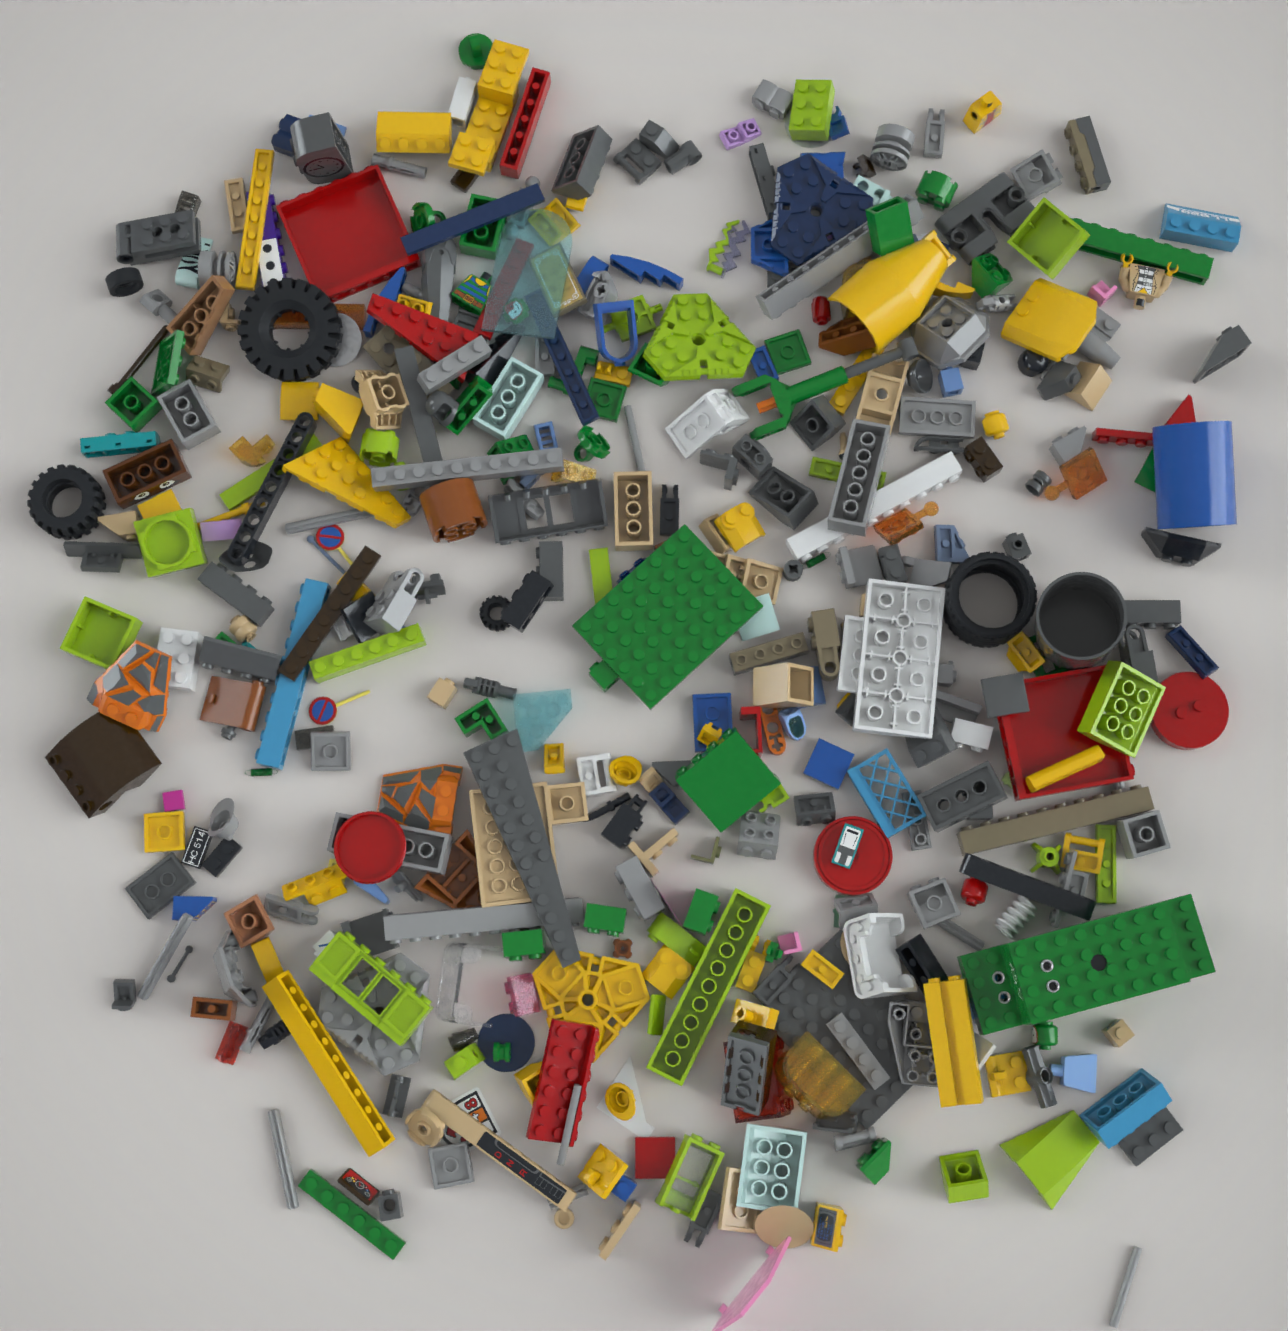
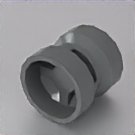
(1038, 483)

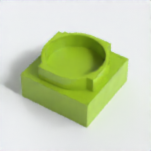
(1048, 238)
(170, 542)
(100, 633)

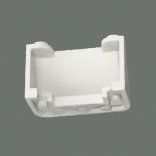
(873, 956)

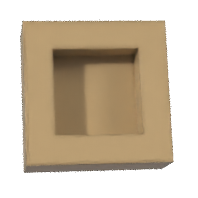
(650, 779)

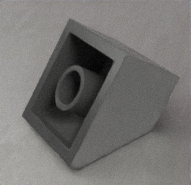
(817, 422)

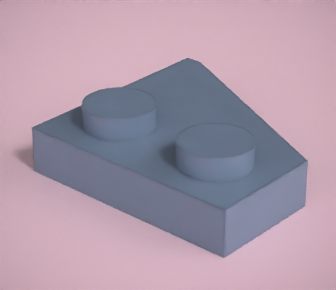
(949, 545)

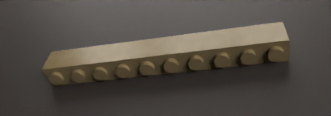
(1055, 821)

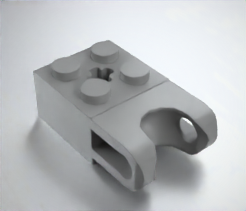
(394, 602)

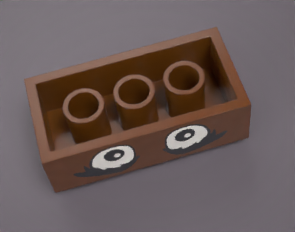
(147, 474)

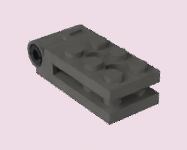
(158, 238)

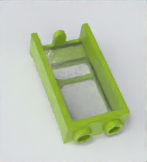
(690, 1176)

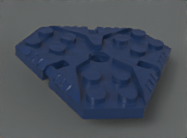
(806, 187)

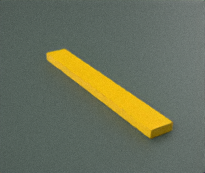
(255, 219)

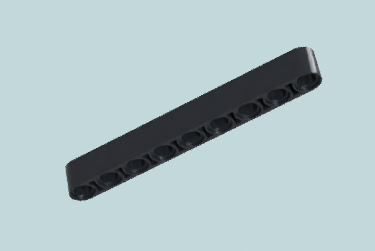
(272, 498)

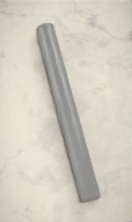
(634, 438)
(569, 1124)
(1125, 1287)

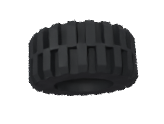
(50, 485)

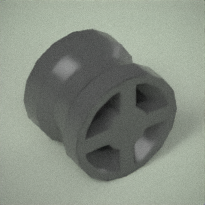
(790, 573)

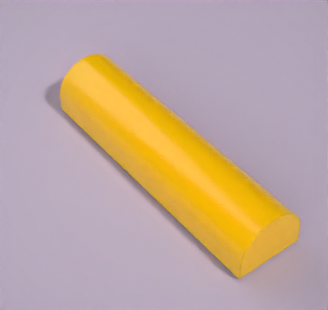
(1064, 768)

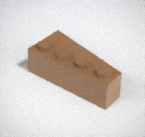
(202, 314)

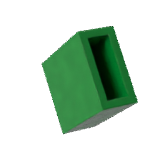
(889, 226)

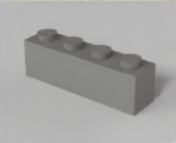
(454, 365)

